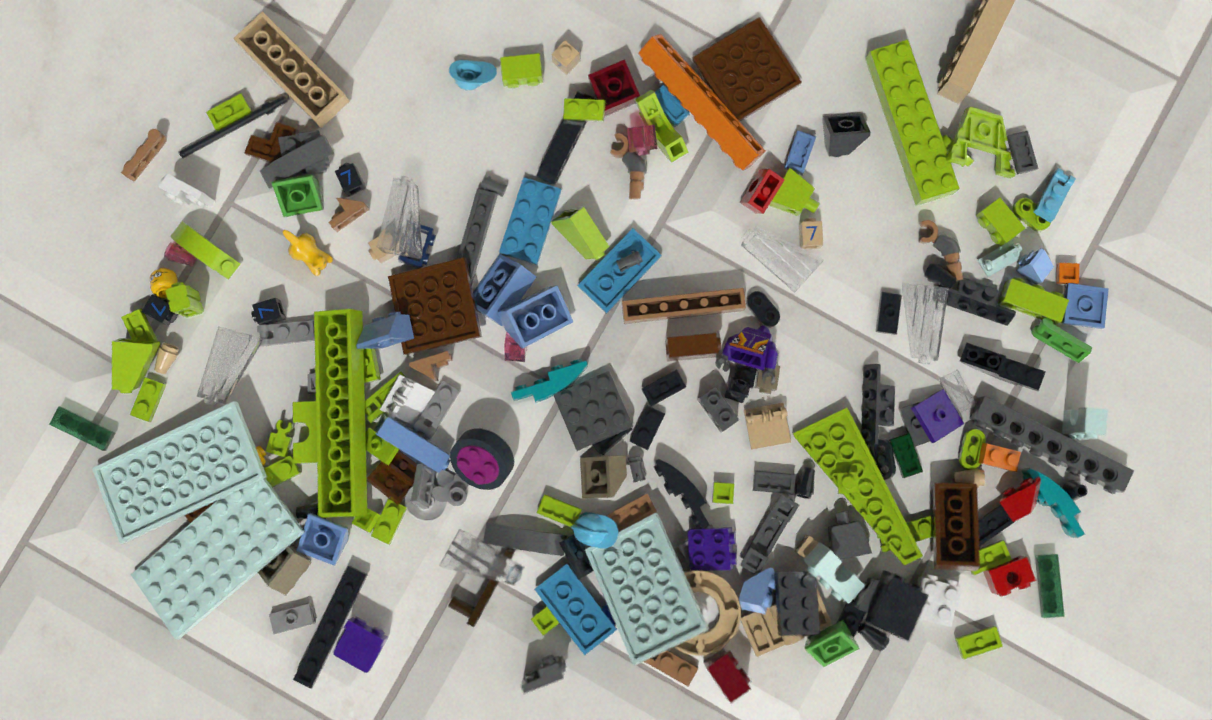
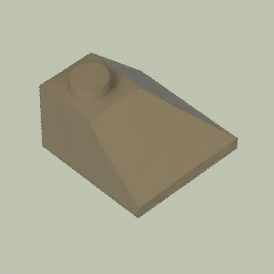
(602, 475)

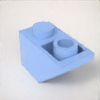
(1035, 266)
(757, 592)

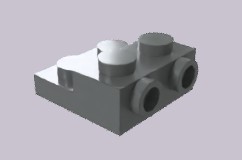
(293, 142)
(549, 671)

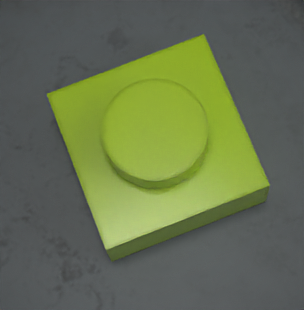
(847, 483)
(723, 493)
(367, 521)
(545, 620)

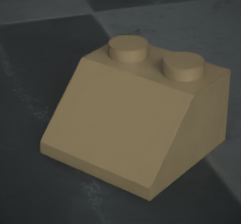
(285, 569)

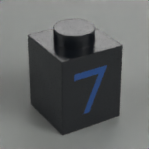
(350, 179)
(159, 310)
(268, 312)

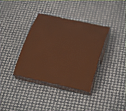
(394, 479)

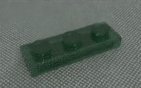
(82, 428)
(1049, 585)

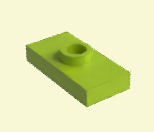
(379, 447)
(558, 510)

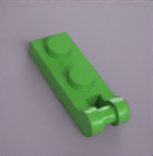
(1061, 340)

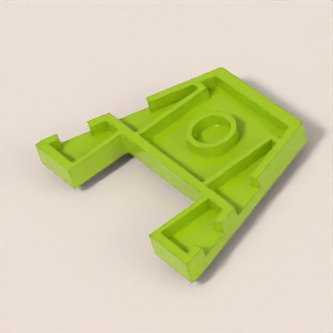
(985, 133)

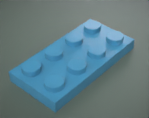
(530, 221)
(606, 282)
(575, 609)

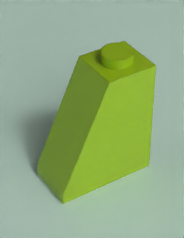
(581, 232)
(131, 362)

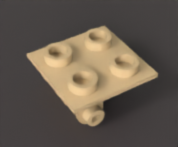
(767, 425)

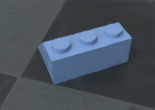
(501, 287)
(536, 316)

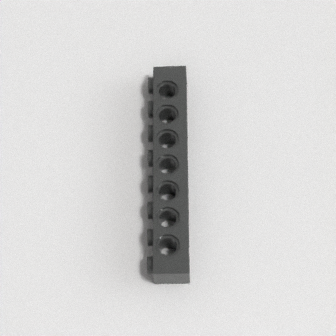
(1117, 473)

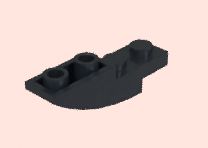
(1002, 367)
(679, 484)

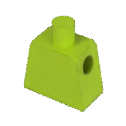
(794, 195)

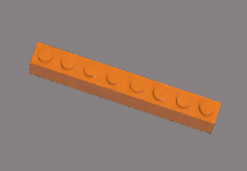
(701, 102)

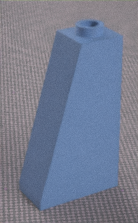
(412, 443)

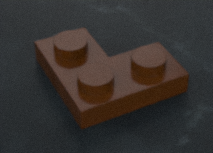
(268, 149)

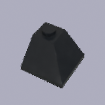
(844, 133)

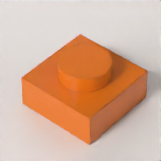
(1067, 273)

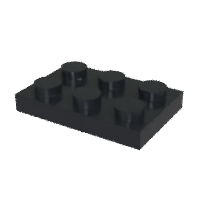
(796, 603)

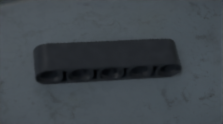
(562, 146)

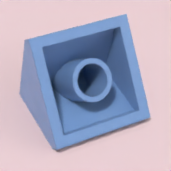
(323, 539)

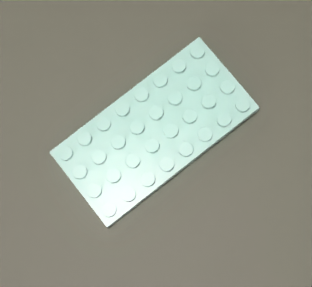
(179, 472)
(216, 555)

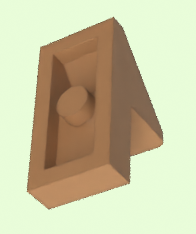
(353, 210)
(426, 364)

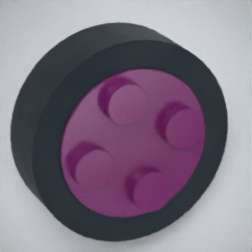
(482, 459)

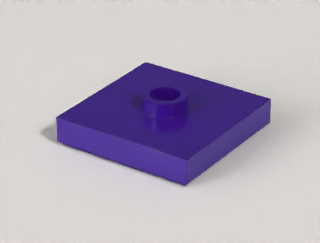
(937, 416)

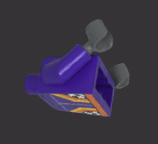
(751, 349)

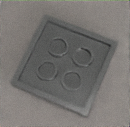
(593, 411)

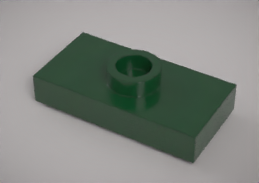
(906, 455)

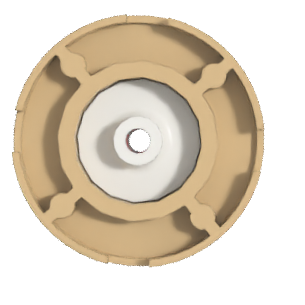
(719, 608)

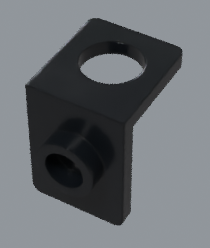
(739, 388)

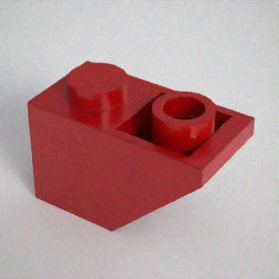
(1021, 500)

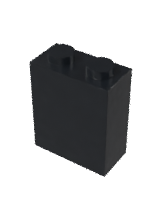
(897, 607)

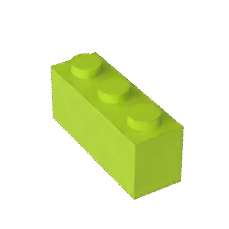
(1033, 300)

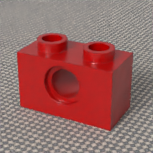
(762, 191)
(1021, 572)

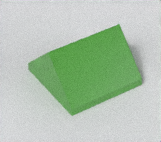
(298, 195)
(831, 644)

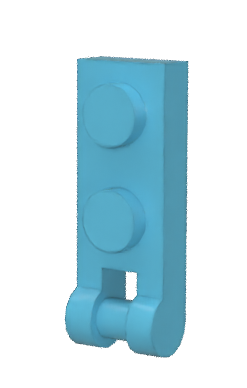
(1054, 195)

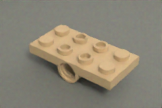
(763, 629)

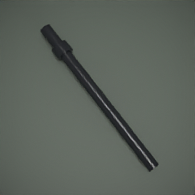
(267, 108)

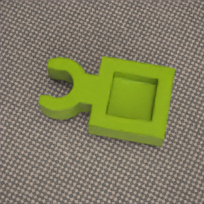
(279, 442)

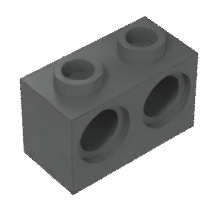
(718, 409)

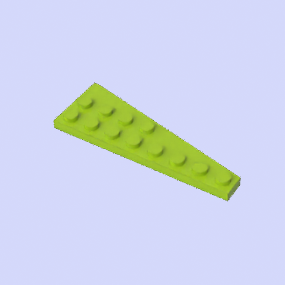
(840, 448)

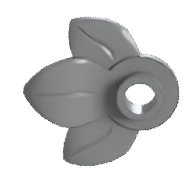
(447, 486)

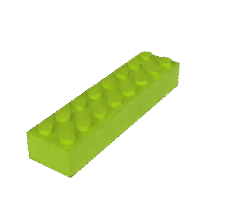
(912, 122)

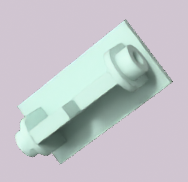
(1000, 258)

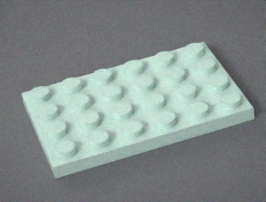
(647, 590)

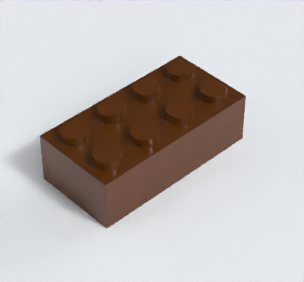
(955, 526)

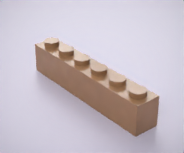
(683, 305)

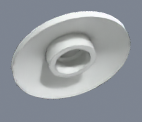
(435, 509)

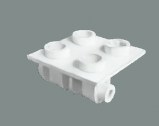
(407, 400)

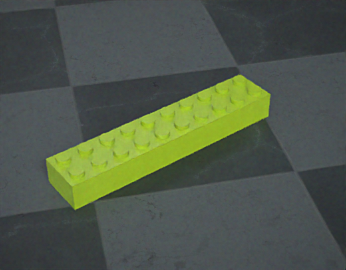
(340, 414)

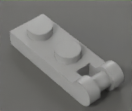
(287, 333)
(436, 409)

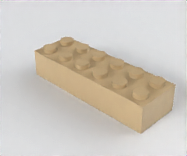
(974, 49)
(291, 69)

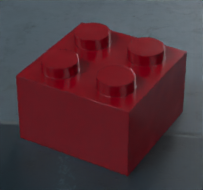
(614, 86)
(727, 676)

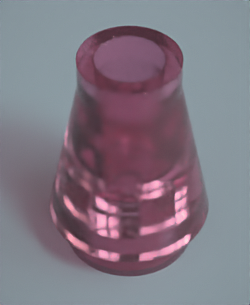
(178, 254)

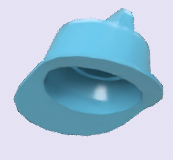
(472, 74)
(595, 530)

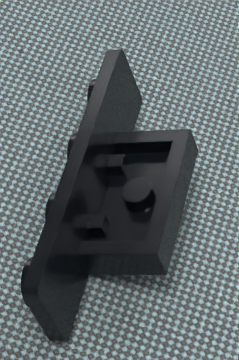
(979, 300)
(877, 404)

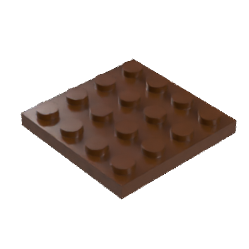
(747, 69)
(438, 305)

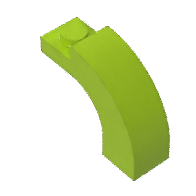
(667, 138)
(204, 250)

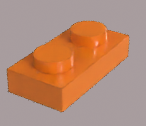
(999, 457)

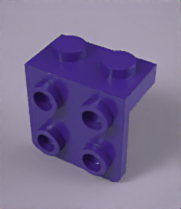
(712, 549)
(360, 644)

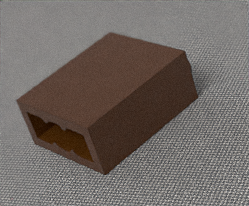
(692, 347)

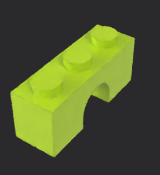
(305, 451)

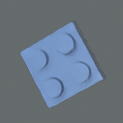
(1085, 306)

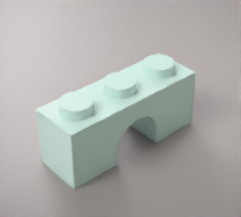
(1084, 423)
(823, 563)

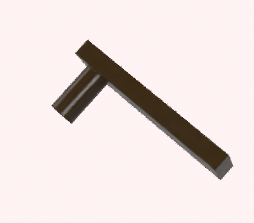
(470, 611)

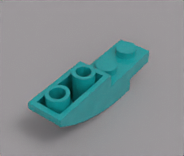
(559, 377)
(1062, 504)

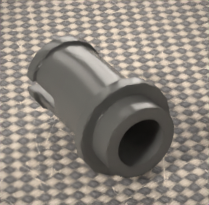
(493, 186)
(629, 261)
(636, 468)

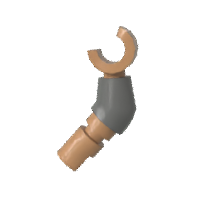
(635, 164)
(947, 246)

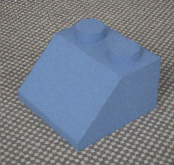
(386, 332)

